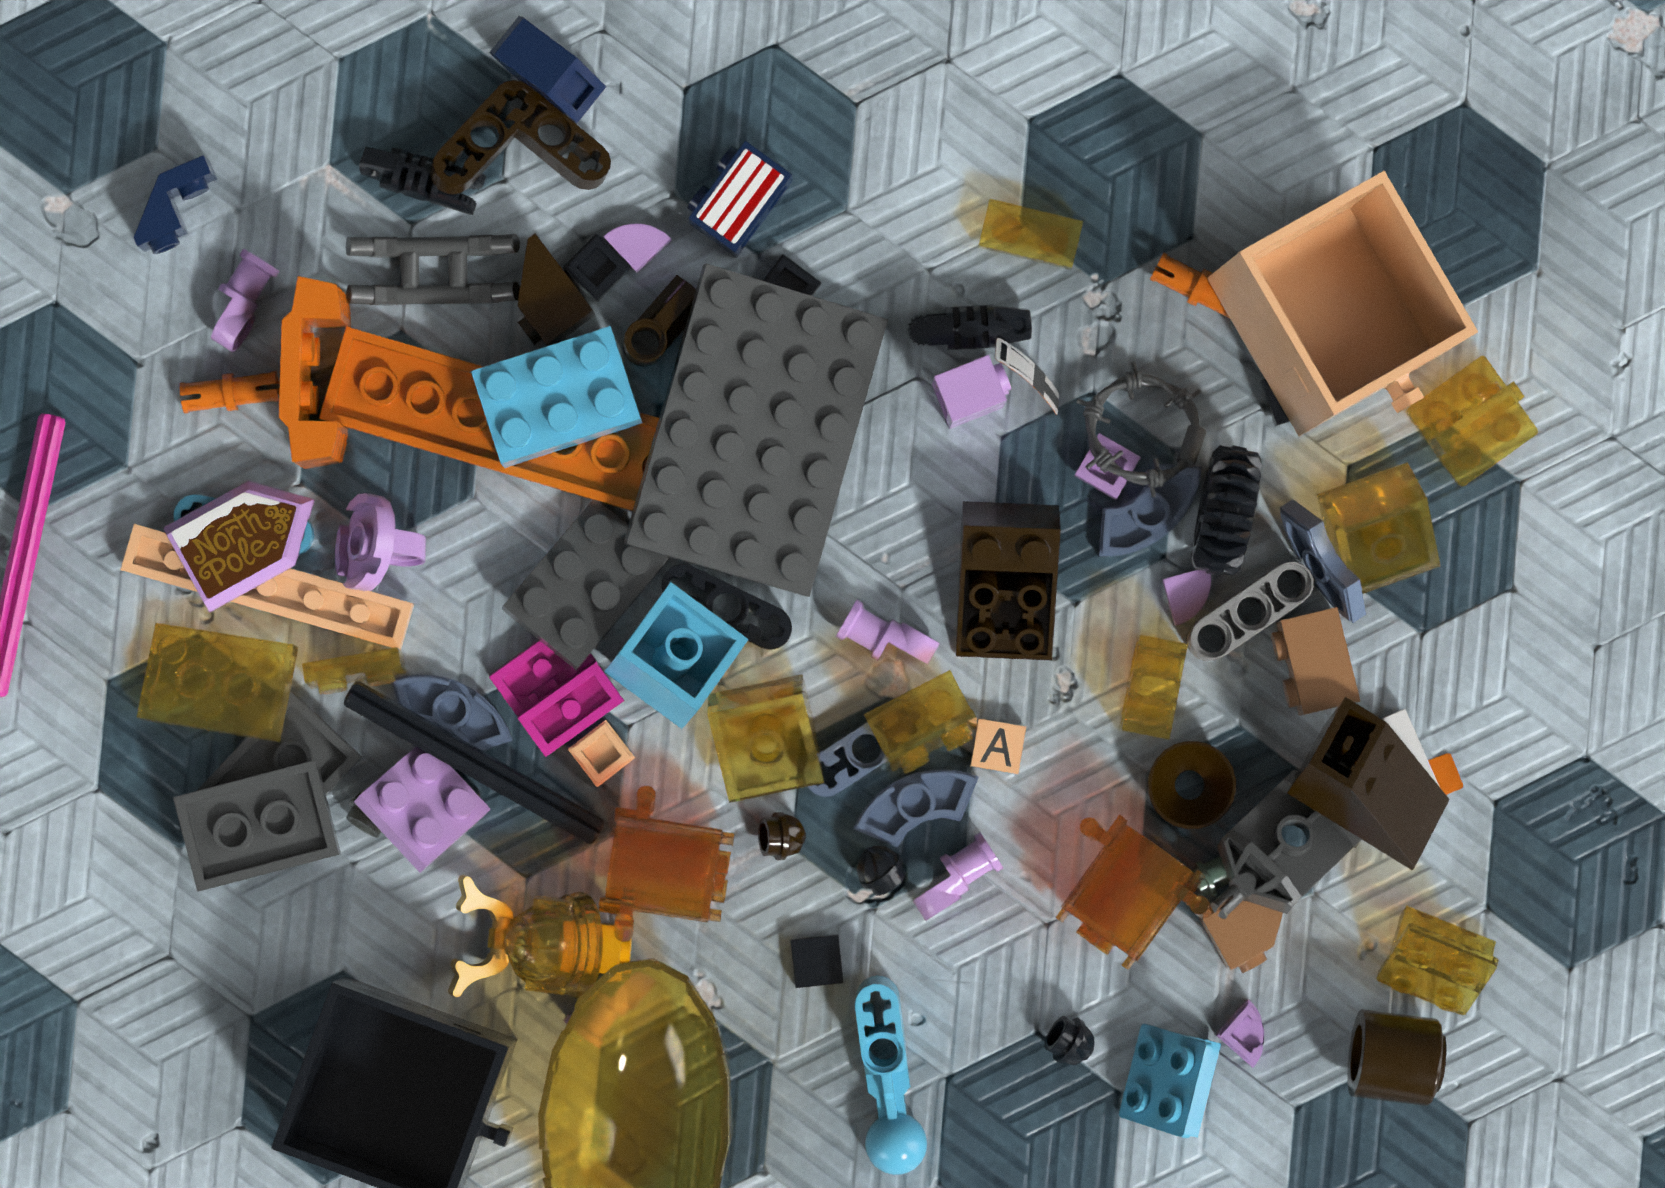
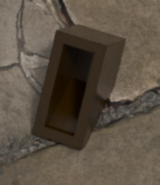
(548, 297)

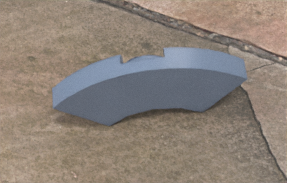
(1145, 517)
(1333, 577)
(453, 708)
(914, 800)

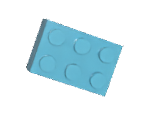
(556, 397)

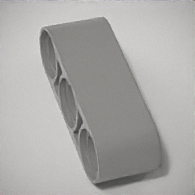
(1273, 607)

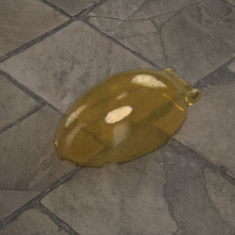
(637, 1086)

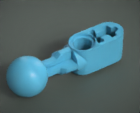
(894, 1140)

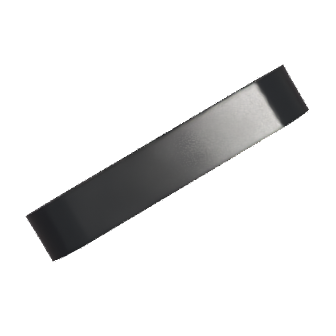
(764, 612)

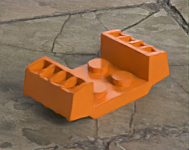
(314, 306)

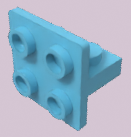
(1169, 1081)

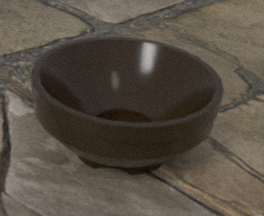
(1217, 790)

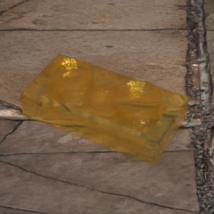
(1030, 234)
(375, 667)

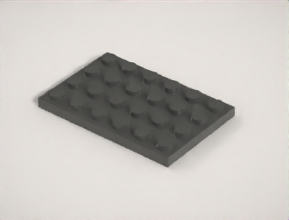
(755, 430)

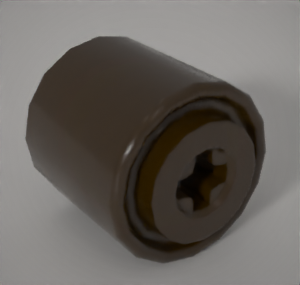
(1396, 1057)

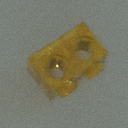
(1152, 687)

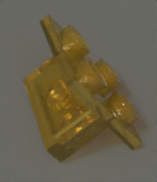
(1472, 420)
(922, 722)
(1438, 961)

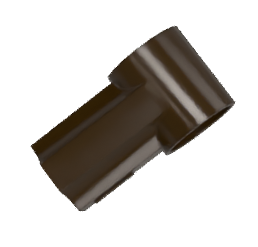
(663, 318)

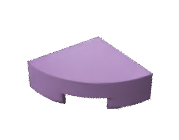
(637, 243)
(1187, 594)
(1244, 1033)

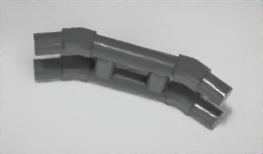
(410, 249)

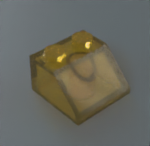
(1381, 527)
(765, 738)

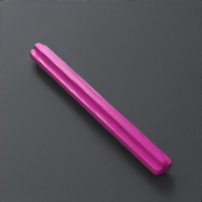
(27, 539)

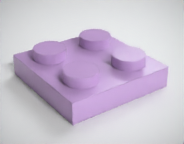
(422, 807)

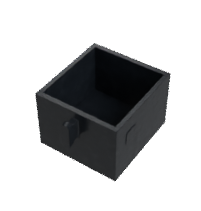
(394, 1091)

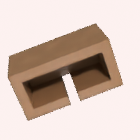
(1316, 661)

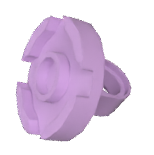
(373, 543)

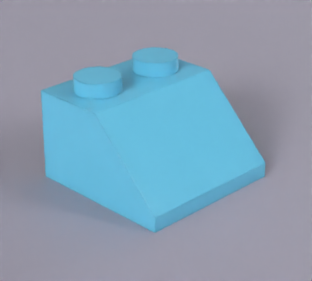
(676, 655)

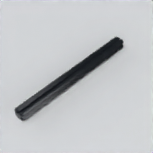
(473, 762)

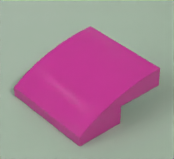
(552, 696)

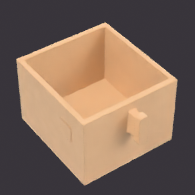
(1342, 305)

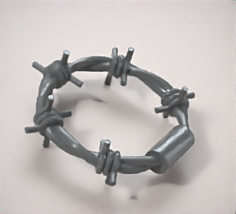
(1180, 397)

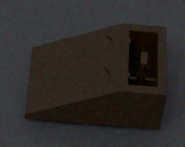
(1007, 580)
(1370, 784)

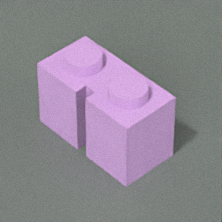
(971, 390)

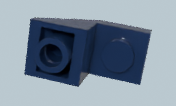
(548, 68)
(161, 219)

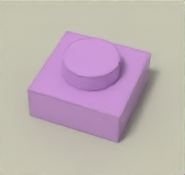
(1107, 482)

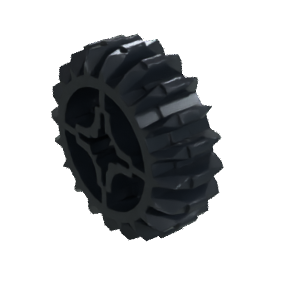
(1226, 510)

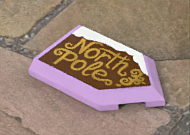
(240, 540)

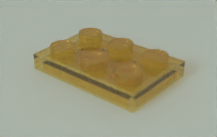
(217, 682)

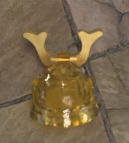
(549, 945)

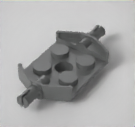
(1267, 868)

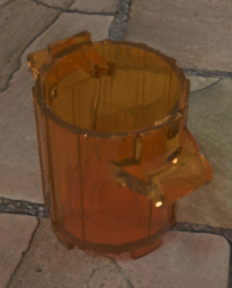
(663, 868)
(1129, 891)

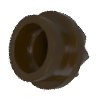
(780, 835)

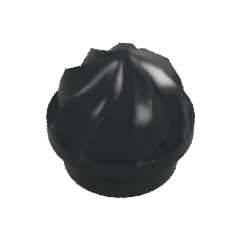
(880, 869)
(1069, 1041)

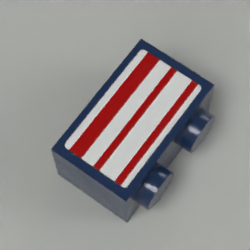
(739, 197)

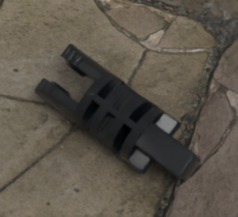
(410, 175)
(972, 327)

